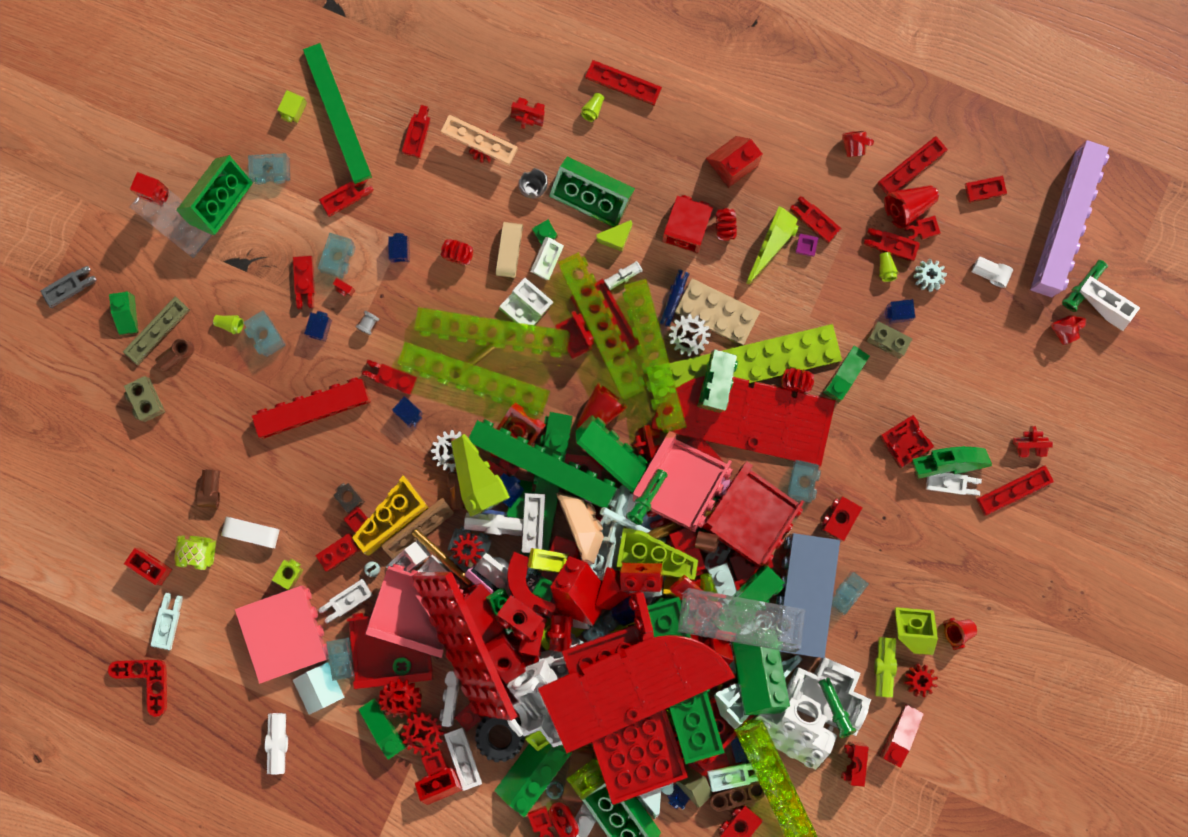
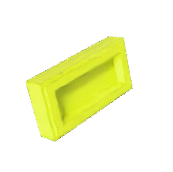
(546, 560)

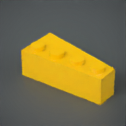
(392, 515)

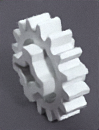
(686, 326)
(445, 457)

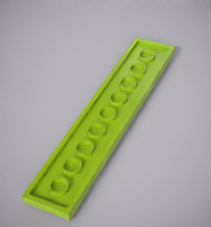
(768, 357)

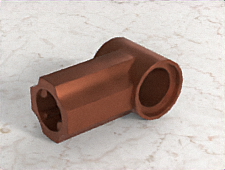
(173, 355)
(208, 495)
(456, 499)
(707, 542)

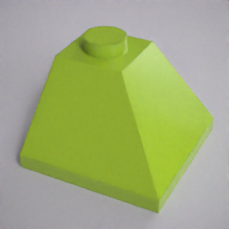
(917, 629)

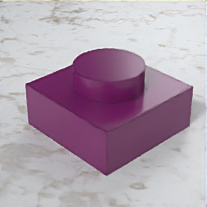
(806, 245)

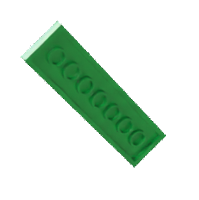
(693, 716)

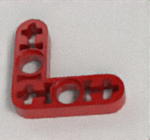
(148, 673)

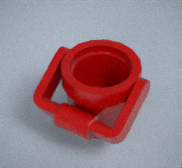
(856, 142)
(1068, 328)
(959, 632)

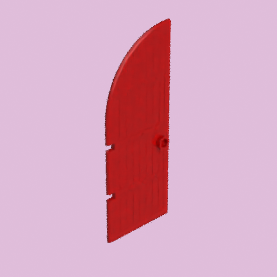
(759, 420)
(631, 687)

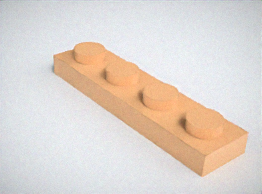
(479, 140)

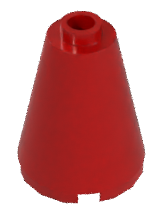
(909, 204)
(602, 404)

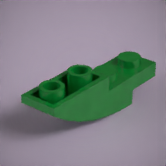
(951, 459)

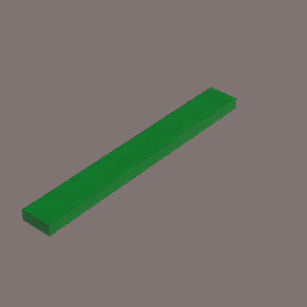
(337, 113)

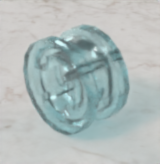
(550, 793)

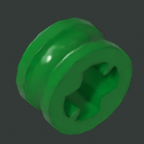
(402, 672)

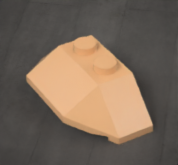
(583, 525)

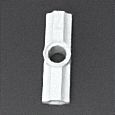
(494, 524)
(276, 743)

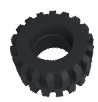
(491, 751)

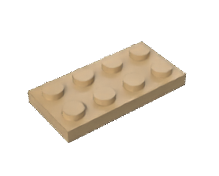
(721, 312)

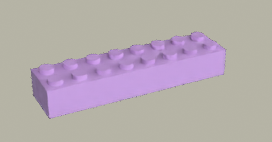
(1070, 219)

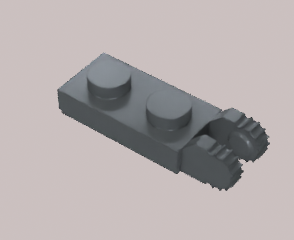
(67, 287)

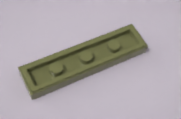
(156, 330)

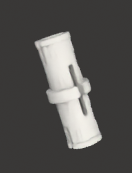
(623, 275)

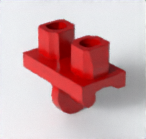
(526, 114)
(1035, 440)
(645, 444)
(560, 632)

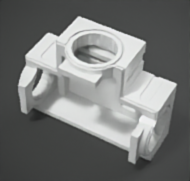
(843, 681)
(529, 703)
(798, 738)

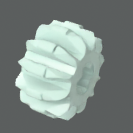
(934, 270)

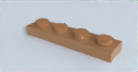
(424, 523)

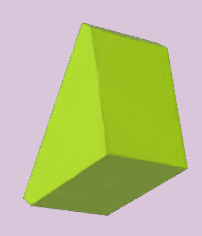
(616, 236)

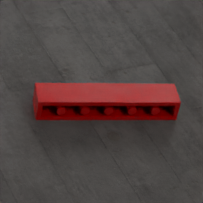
(311, 408)

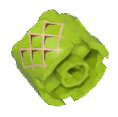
(194, 551)

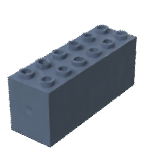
(809, 585)

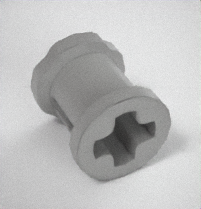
(367, 322)

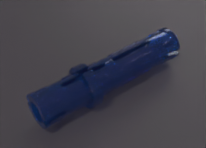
(674, 297)

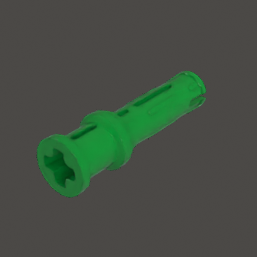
(1072, 304)
(641, 502)
(839, 716)

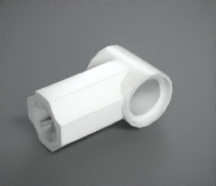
(997, 273)

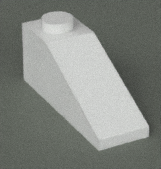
(1109, 304)

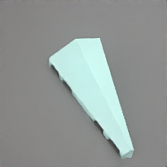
(612, 535)
(730, 701)

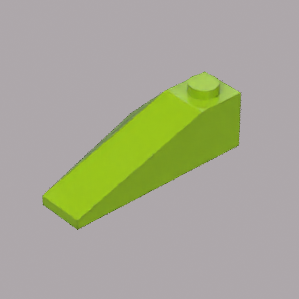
(778, 235)
(477, 483)
(642, 548)

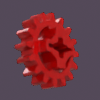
(400, 698)
(419, 724)

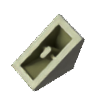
(695, 787)

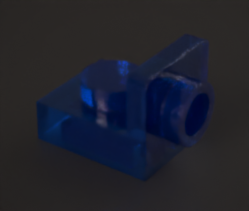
(678, 798)

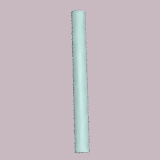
(624, 521)

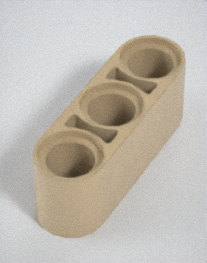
(509, 249)

